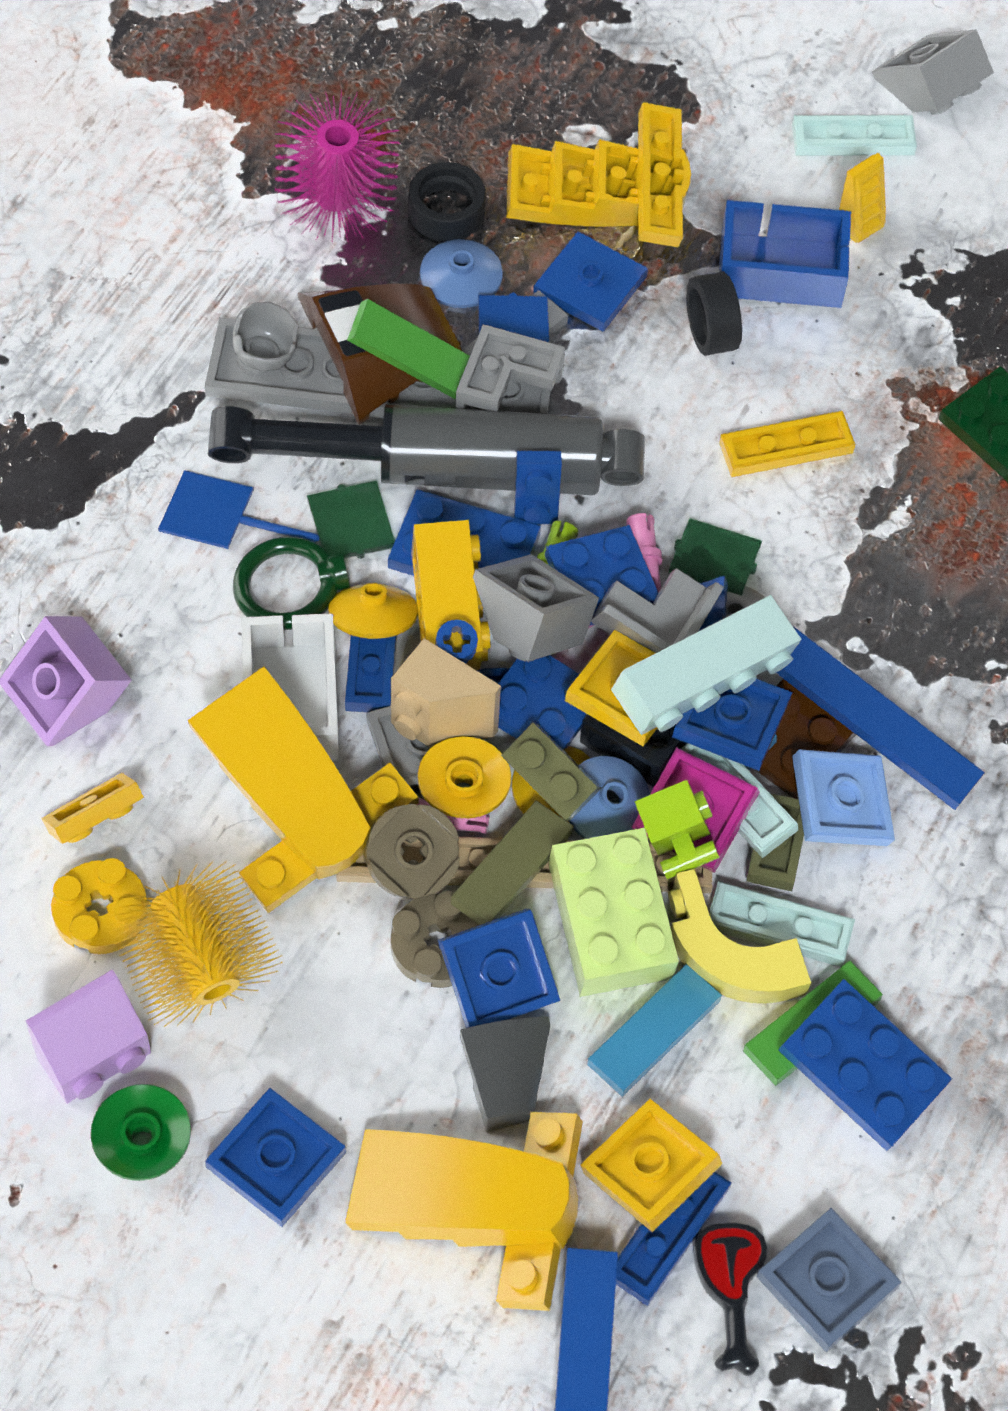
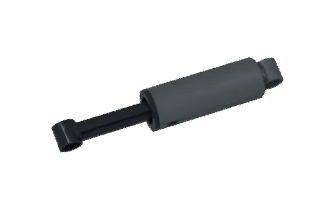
(443, 445)

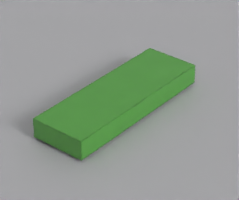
(408, 347)
(765, 1045)

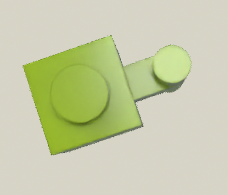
(673, 822)

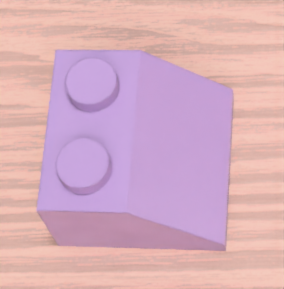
(63, 678)
(89, 1038)

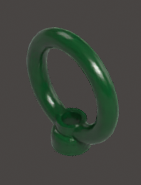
(330, 569)

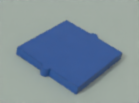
(515, 314)

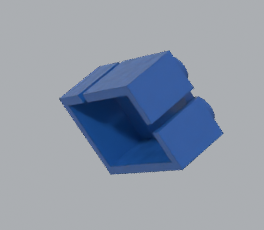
(797, 261)

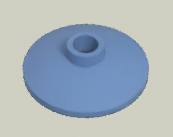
(456, 284)
(600, 815)

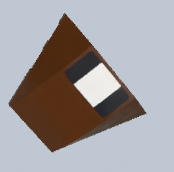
(366, 378)

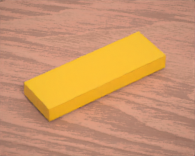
(787, 443)

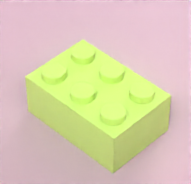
(612, 912)

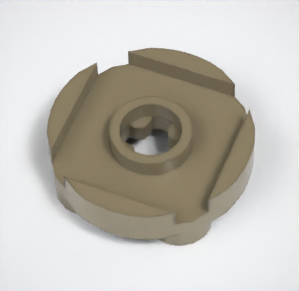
(439, 849)
(413, 927)

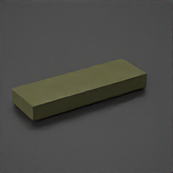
(511, 864)

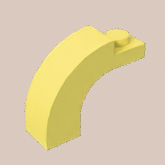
(734, 970)

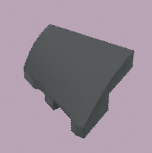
(506, 1068)

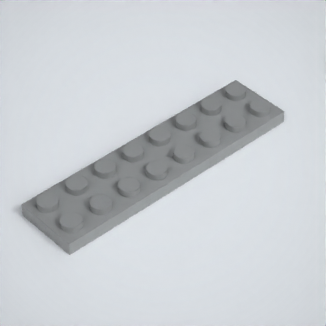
(314, 382)

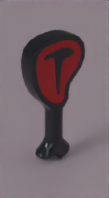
(726, 1262)

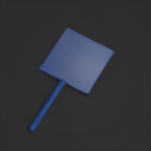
(211, 510)

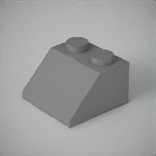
(936, 71)
(533, 607)

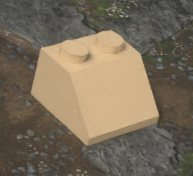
(442, 698)

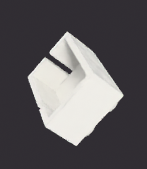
(301, 670)

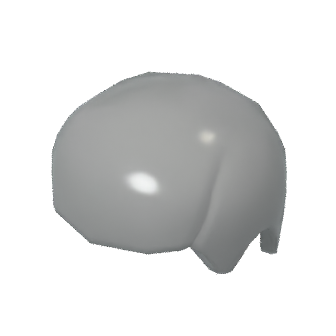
(265, 336)

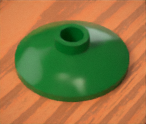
(136, 1111)

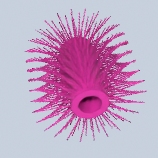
(336, 166)

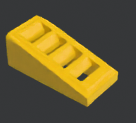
(865, 197)

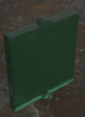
(351, 520)
(714, 552)

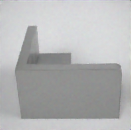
(502, 357)
(671, 618)

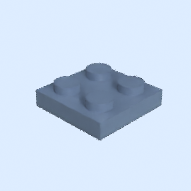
(828, 1279)

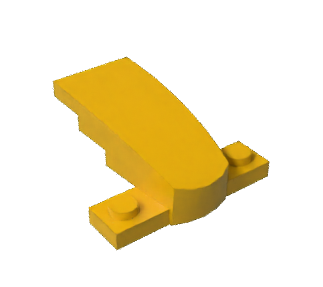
(608, 183)
(292, 787)
(477, 1197)

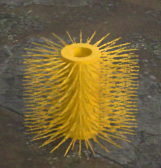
(194, 944)

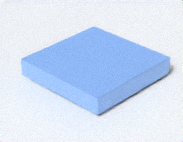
(843, 798)

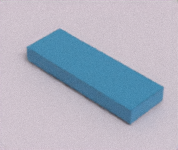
(654, 1030)

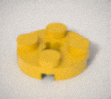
(88, 882)

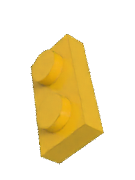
(106, 801)

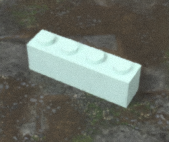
(706, 665)

